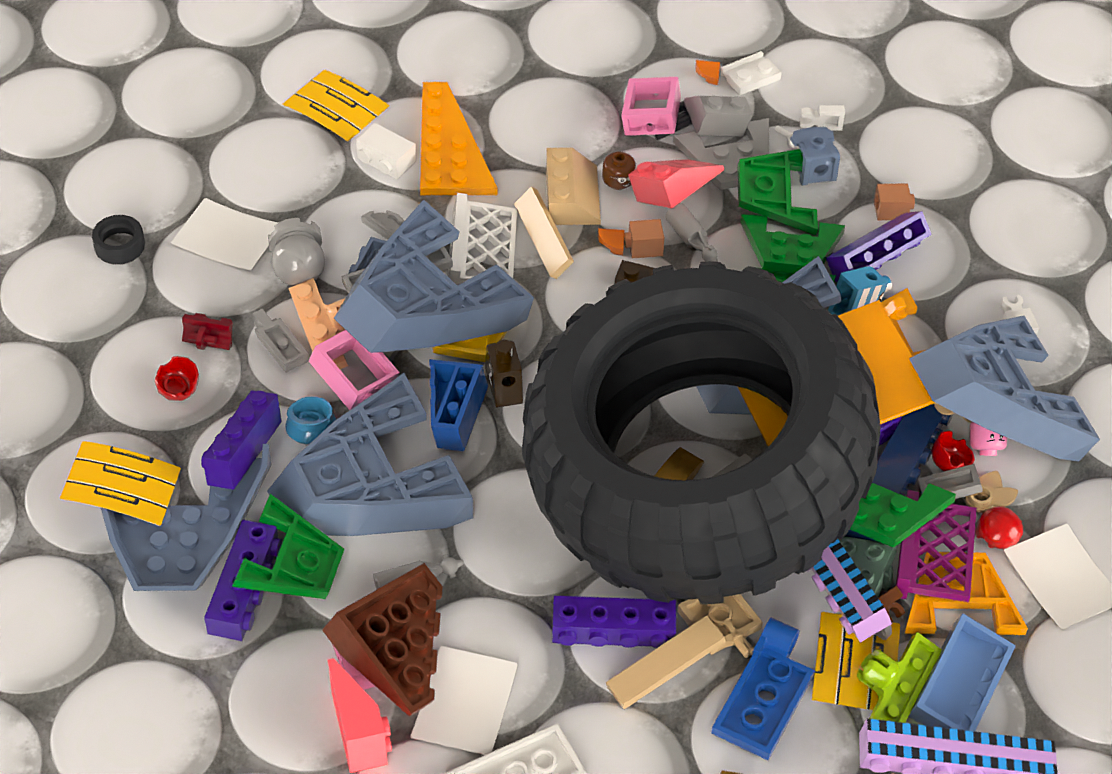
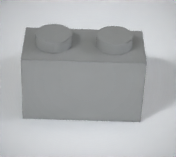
(719, 115)

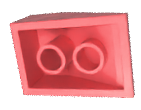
(671, 180)
(360, 723)

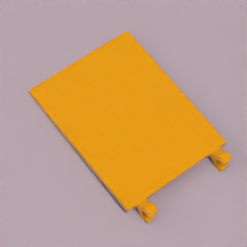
(886, 354)

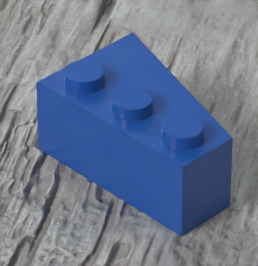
(455, 401)

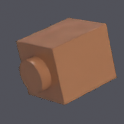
(892, 200)
(645, 238)

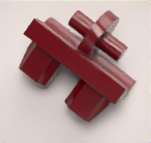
(207, 332)

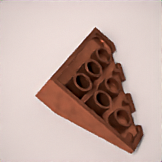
(392, 637)

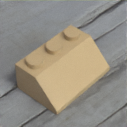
(572, 188)

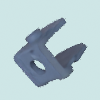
(819, 155)

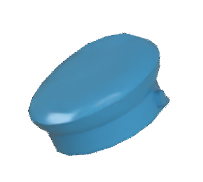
(308, 419)

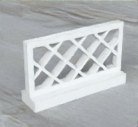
(459, 247)

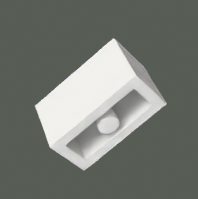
(385, 151)

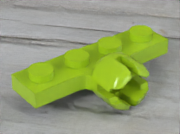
(899, 682)

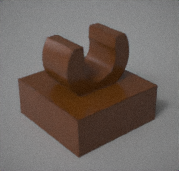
(888, 601)

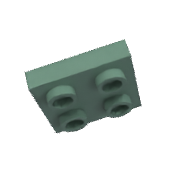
(872, 560)

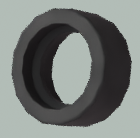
(115, 225)

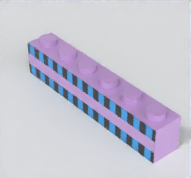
(849, 593)
(950, 751)

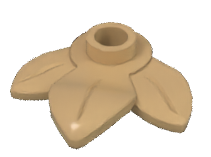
(993, 493)

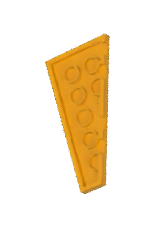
(448, 149)

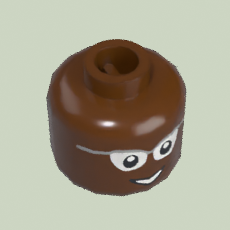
(616, 170)

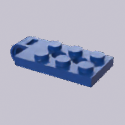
(766, 671)

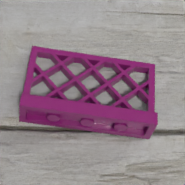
(910, 552)

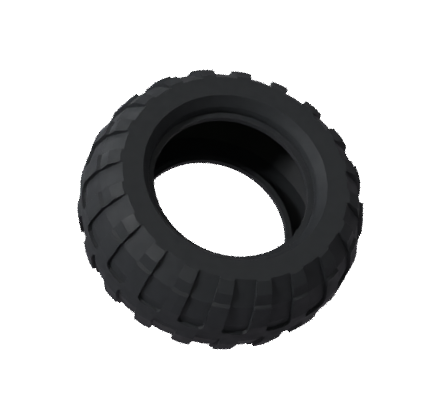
(720, 530)

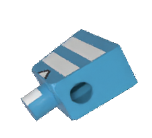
(859, 289)

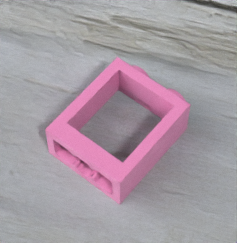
(662, 119)
(338, 345)

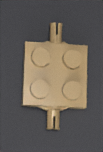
(732, 618)

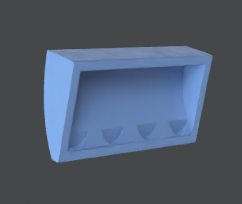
(963, 677)

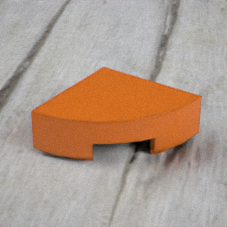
(708, 70)
(612, 239)

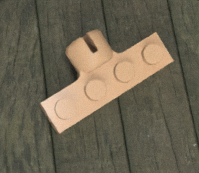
(316, 316)

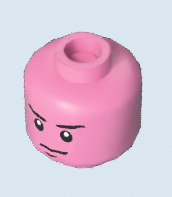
(986, 440)

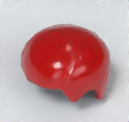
(177, 379)
(951, 453)
(999, 527)

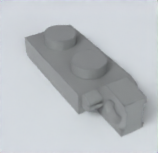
(280, 341)

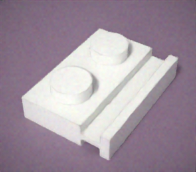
(750, 73)

